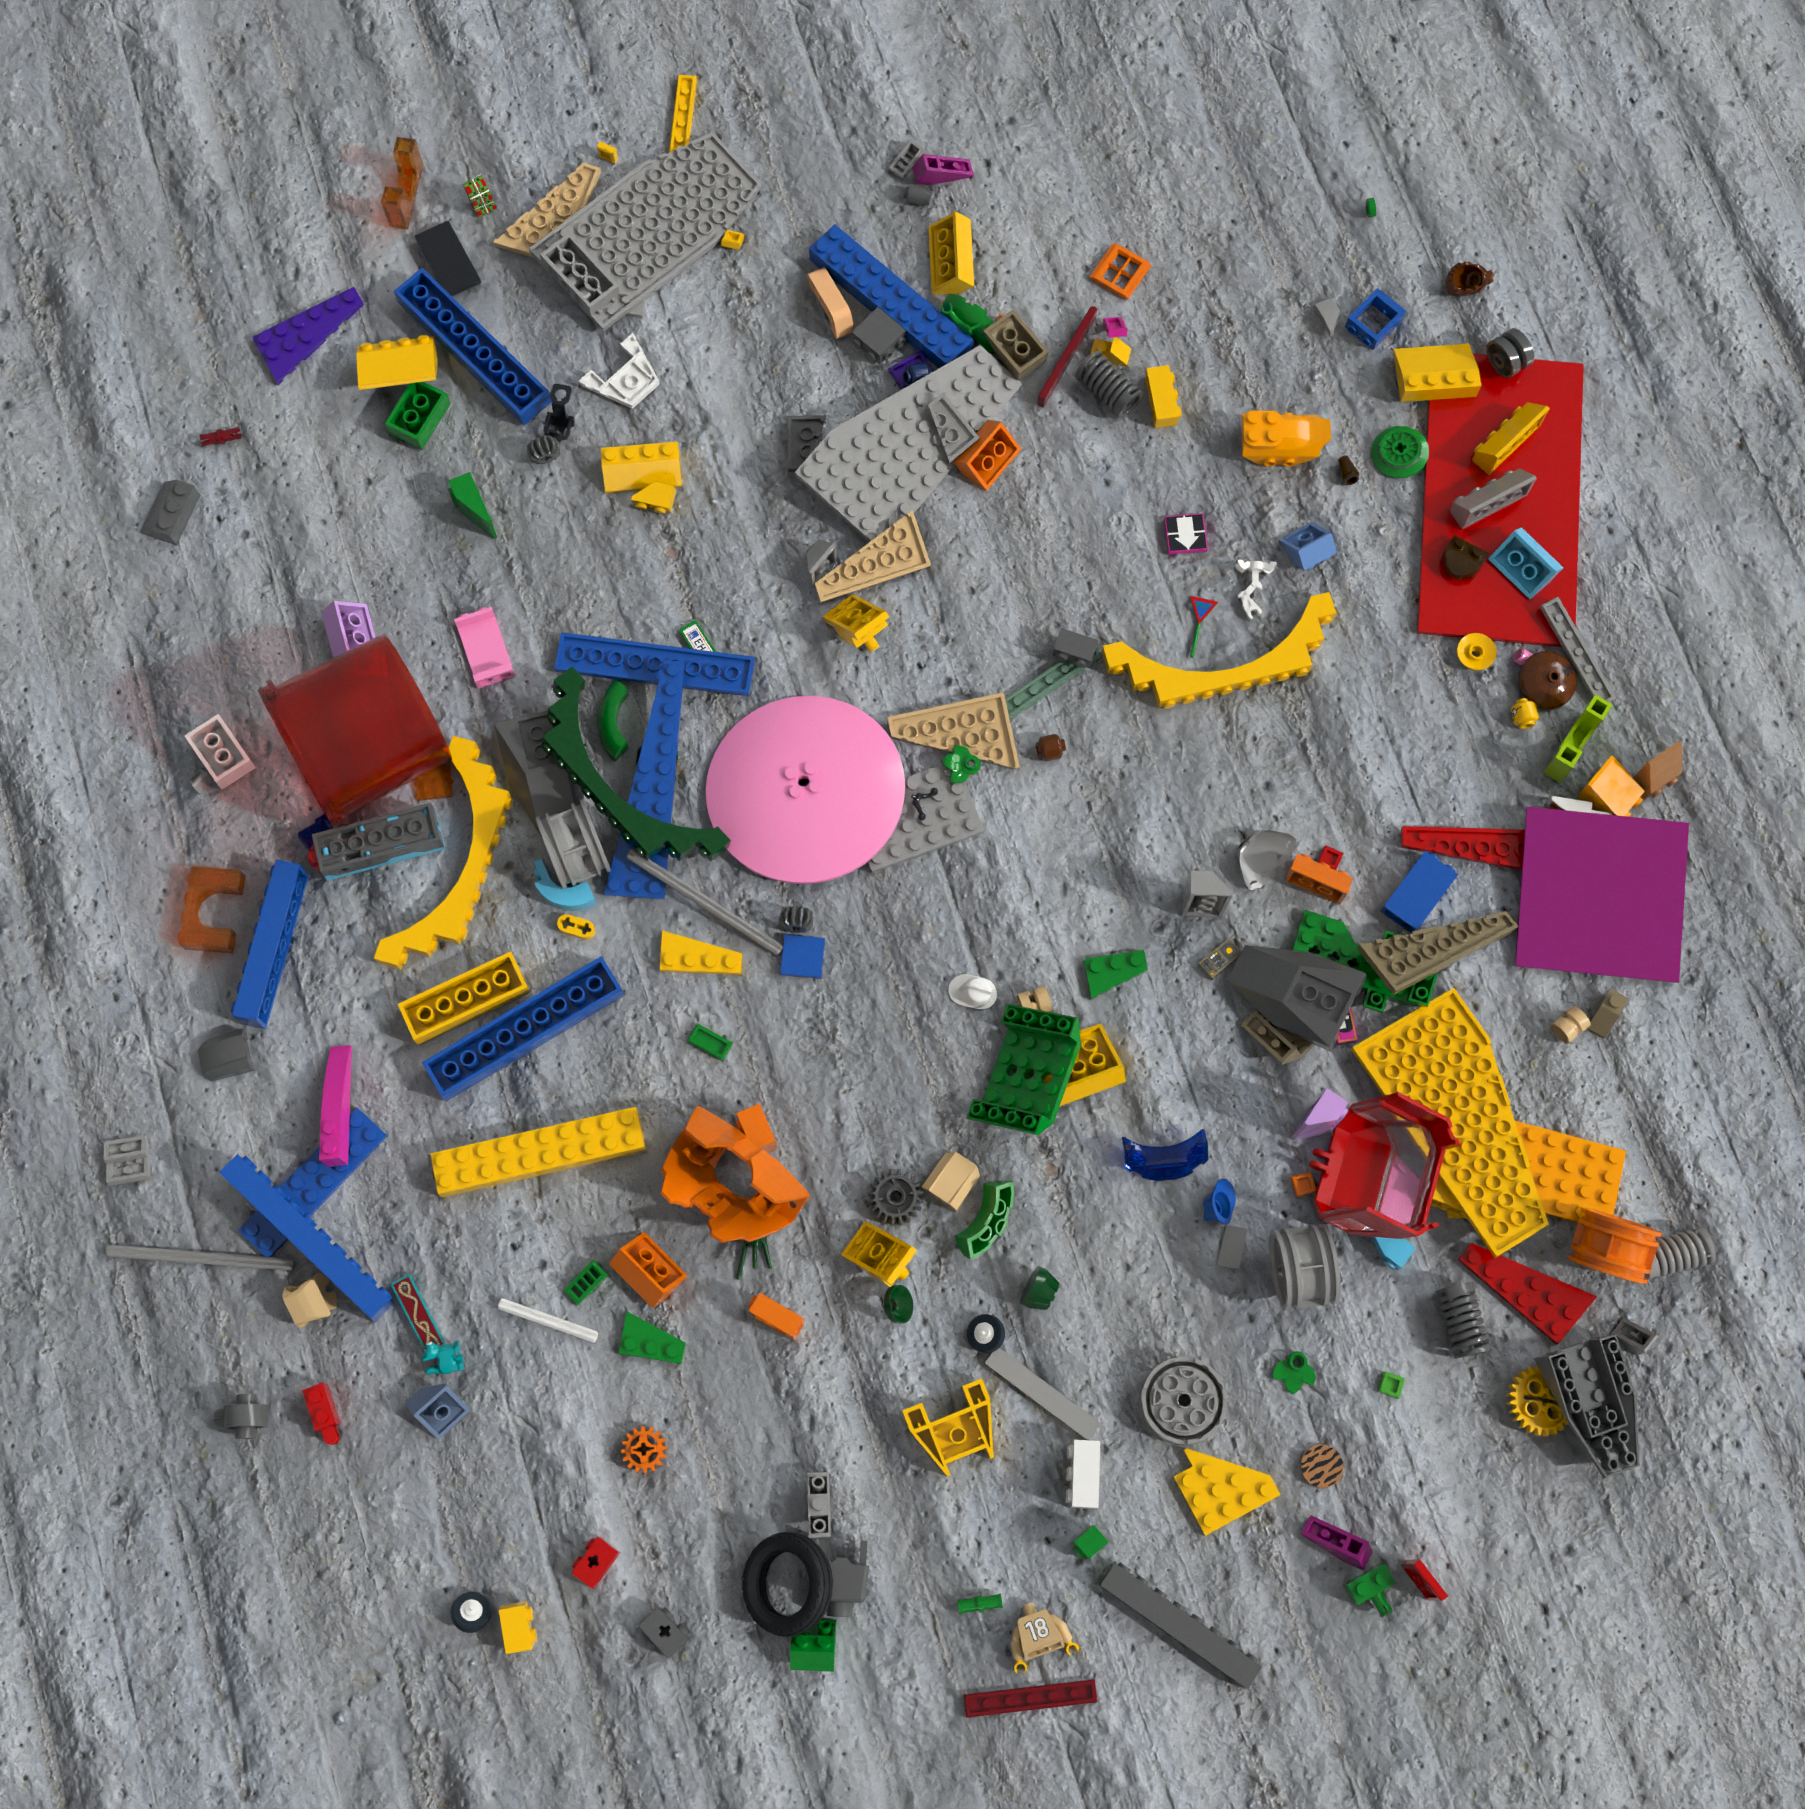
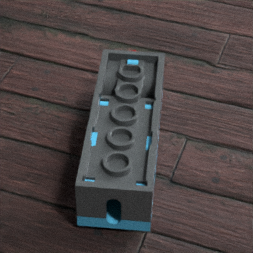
(376, 842)

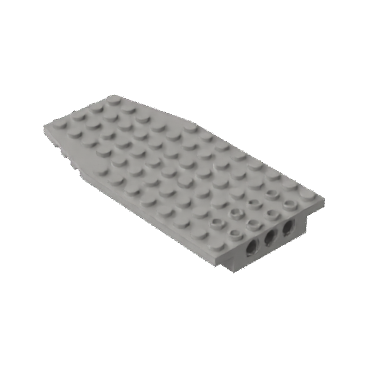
(647, 228)

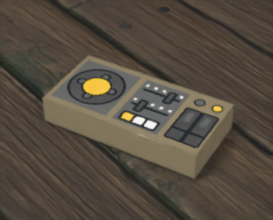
(1220, 958)

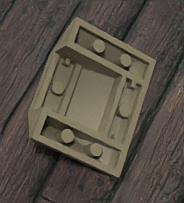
(1278, 1042)

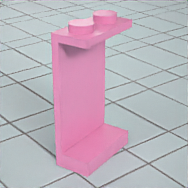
(484, 647)

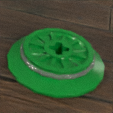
(1396, 464)

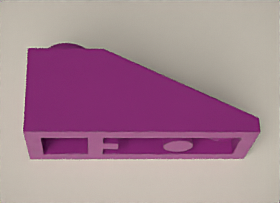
(941, 169)
(1338, 1542)

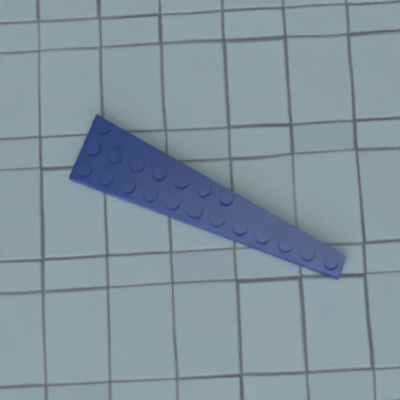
(652, 786)

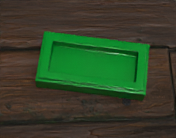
(710, 1042)

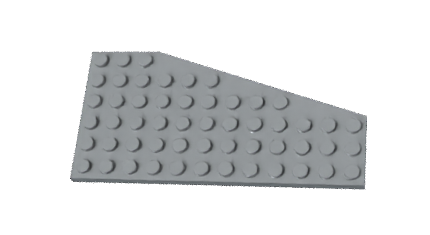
(892, 453)

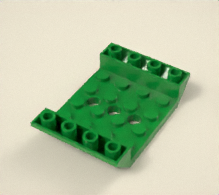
(1035, 1043)

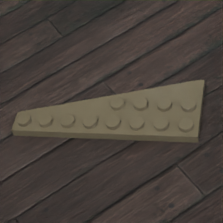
(1415, 956)

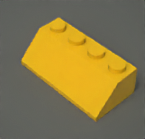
(951, 255)
(1509, 436)
(640, 466)

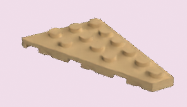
(551, 211)
(975, 723)

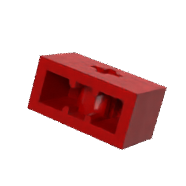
(592, 1575)

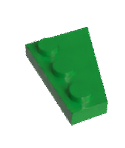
(649, 1342)

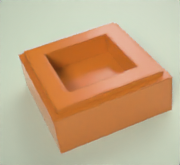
(1303, 1184)

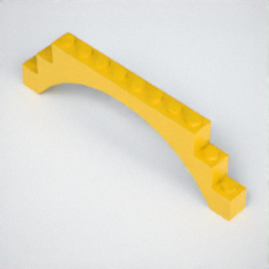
(1179, 686)
(451, 917)

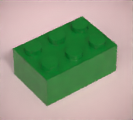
(417, 414)

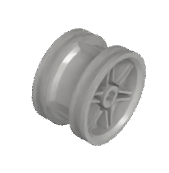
(1304, 1266)

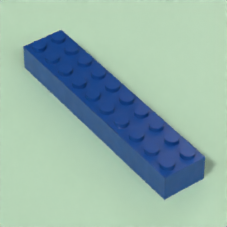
(879, 287)
(473, 346)
(523, 1029)
(302, 1233)

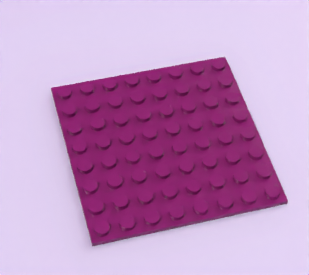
(1602, 894)

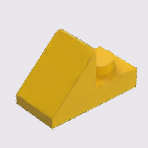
(1115, 351)

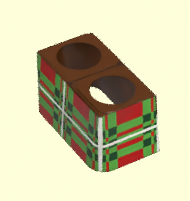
(479, 196)

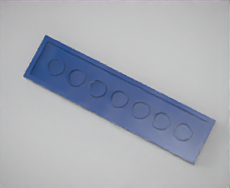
(315, 1183)

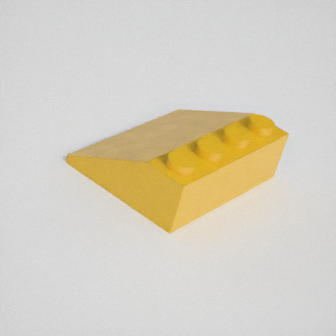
(396, 362)
(1436, 372)
(1095, 1066)

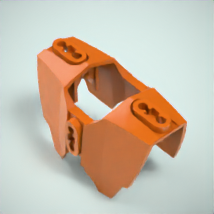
(692, 1181)

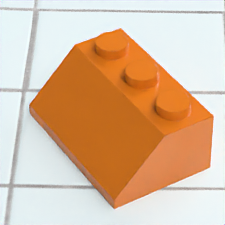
(988, 455)
(1319, 878)
(648, 1269)

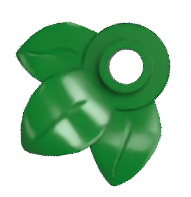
(958, 764)
(1294, 1375)

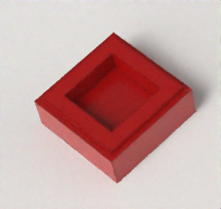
(1331, 857)

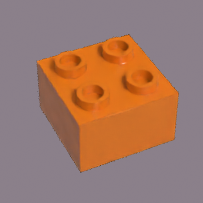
(756, 1128)

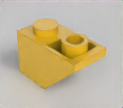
(655, 496)

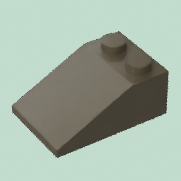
(1016, 345)

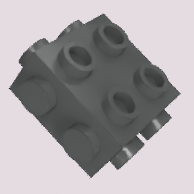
(878, 336)

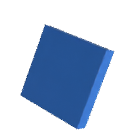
(802, 956)

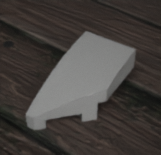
(1329, 314)

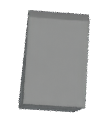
(1634, 1336)

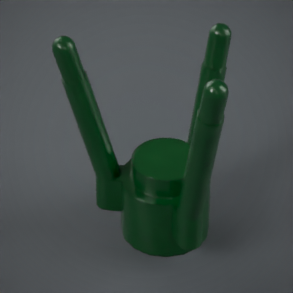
(754, 1245)

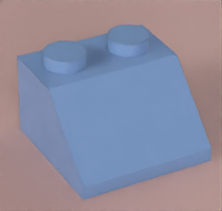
(1309, 546)

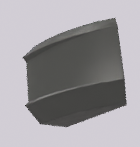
(226, 1055)

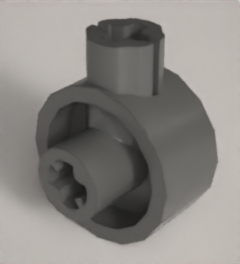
(243, 1416)

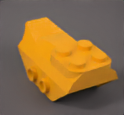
(1283, 438)

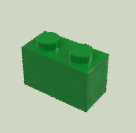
(1089, 1543)

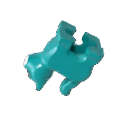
(445, 1354)

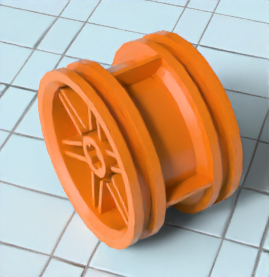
(1614, 1245)

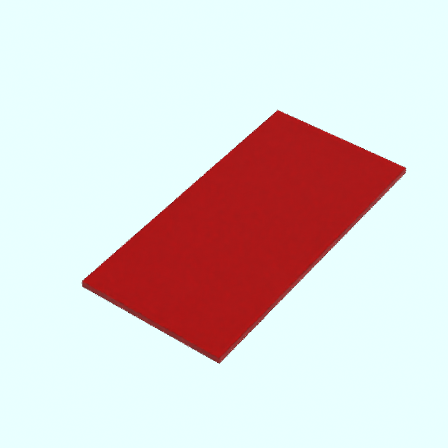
(1548, 513)

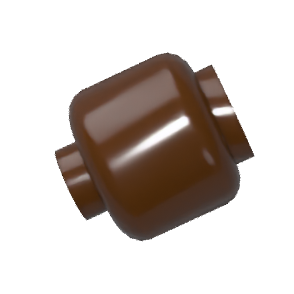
(1050, 747)

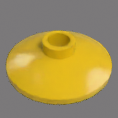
(1482, 646)

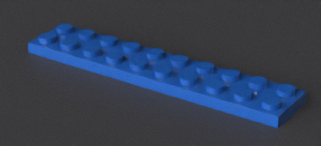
(644, 663)

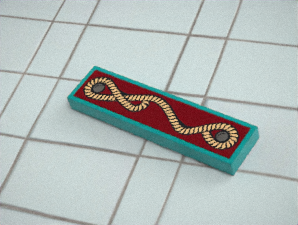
(417, 1311)

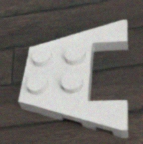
(630, 382)

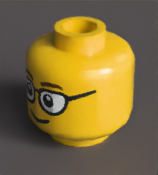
(1524, 713)

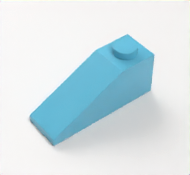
(1393, 1251)

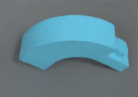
(567, 899)

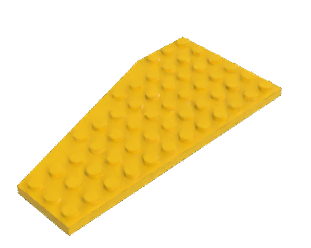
(1449, 1065)

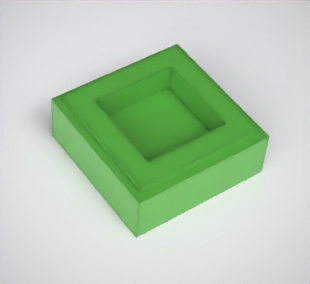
(1391, 1385)

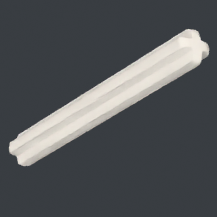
(548, 1320)

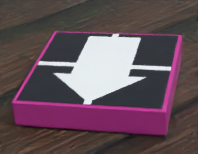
(1185, 534)

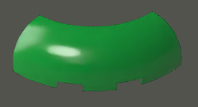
(970, 315)
(607, 727)
(990, 1221)

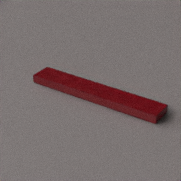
(1067, 356)
(1030, 1698)

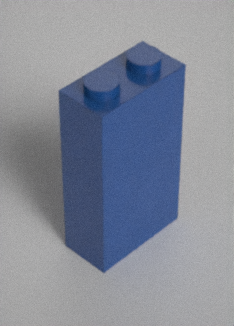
(1419, 892)

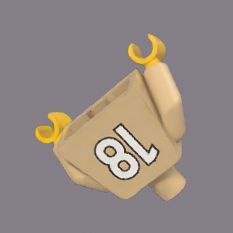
(1038, 1635)

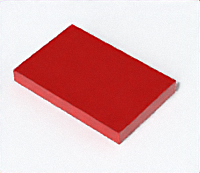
(1424, 1580)

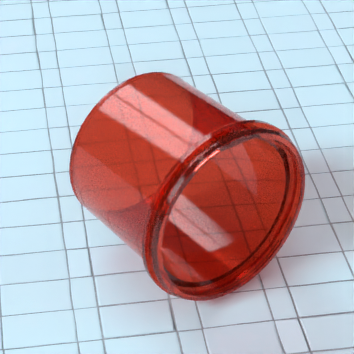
(356, 727)

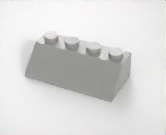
(1492, 497)
(1204, 895)

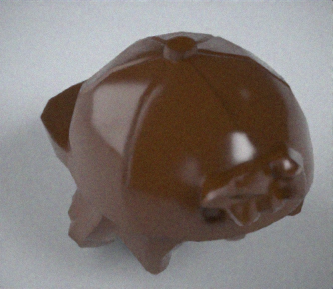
(1468, 279)

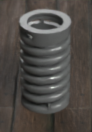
(1109, 384)
(1460, 1320)

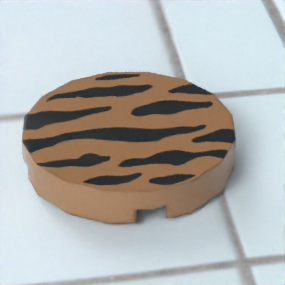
(1321, 1466)

